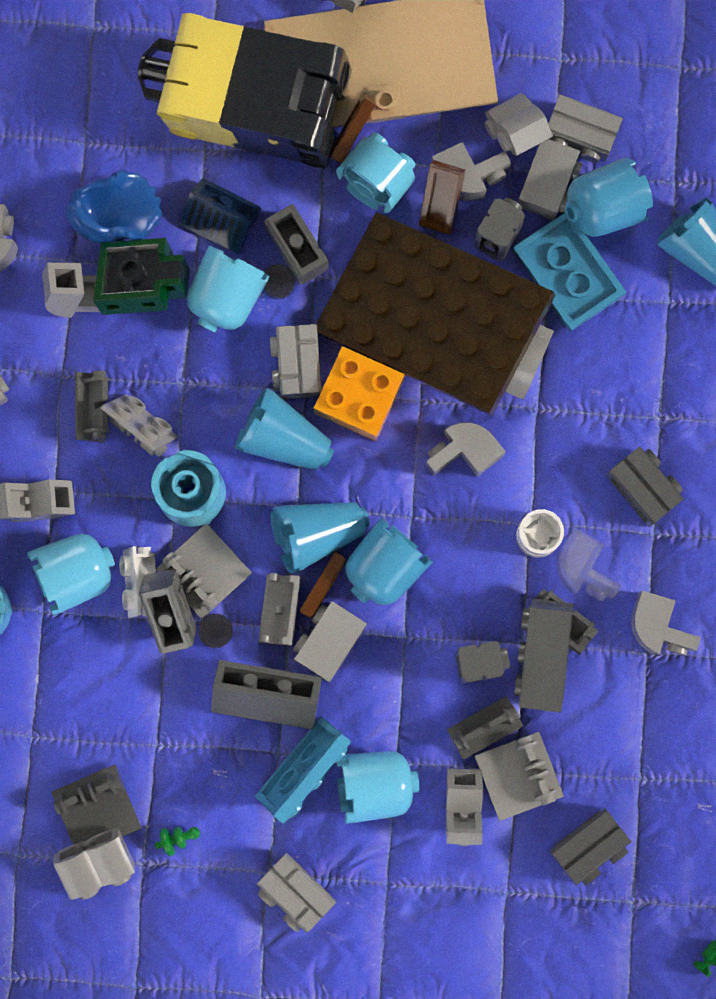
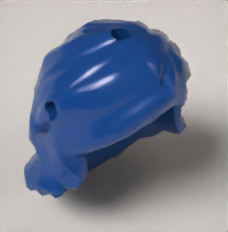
(114, 208)

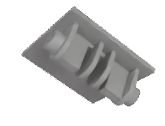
(130, 415)
(206, 570)
(519, 776)

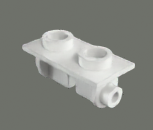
(134, 568)

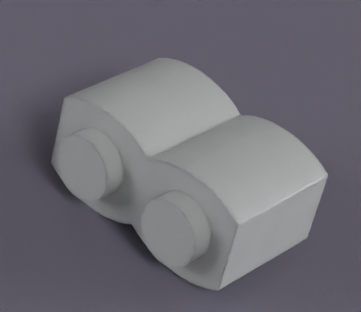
(517, 124)
(94, 864)

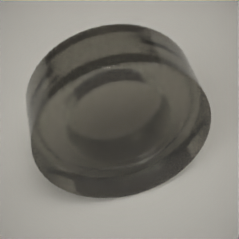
(280, 283)
(215, 631)

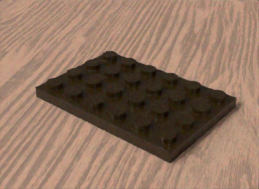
(434, 313)

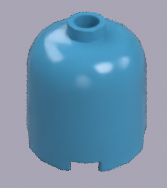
(608, 199)
(385, 565)

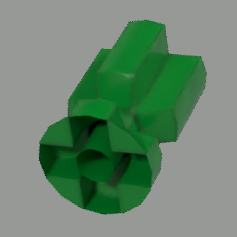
(709, 956)

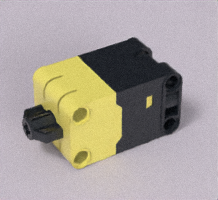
(248, 88)

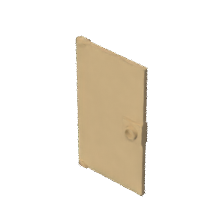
(406, 55)

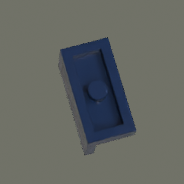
(219, 215)

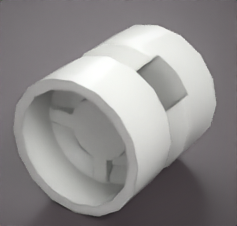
(539, 533)

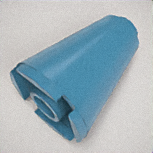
(693, 239)
(283, 434)
(315, 530)

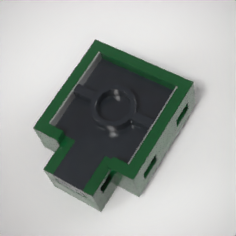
(139, 276)

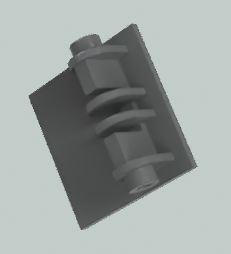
(95, 806)

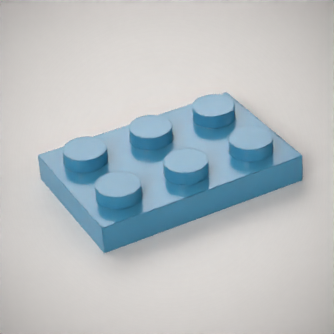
(571, 267)
(303, 770)

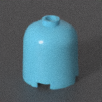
(224, 290)
(72, 571)
(375, 786)

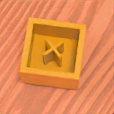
(359, 393)

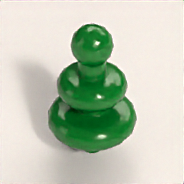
(178, 838)

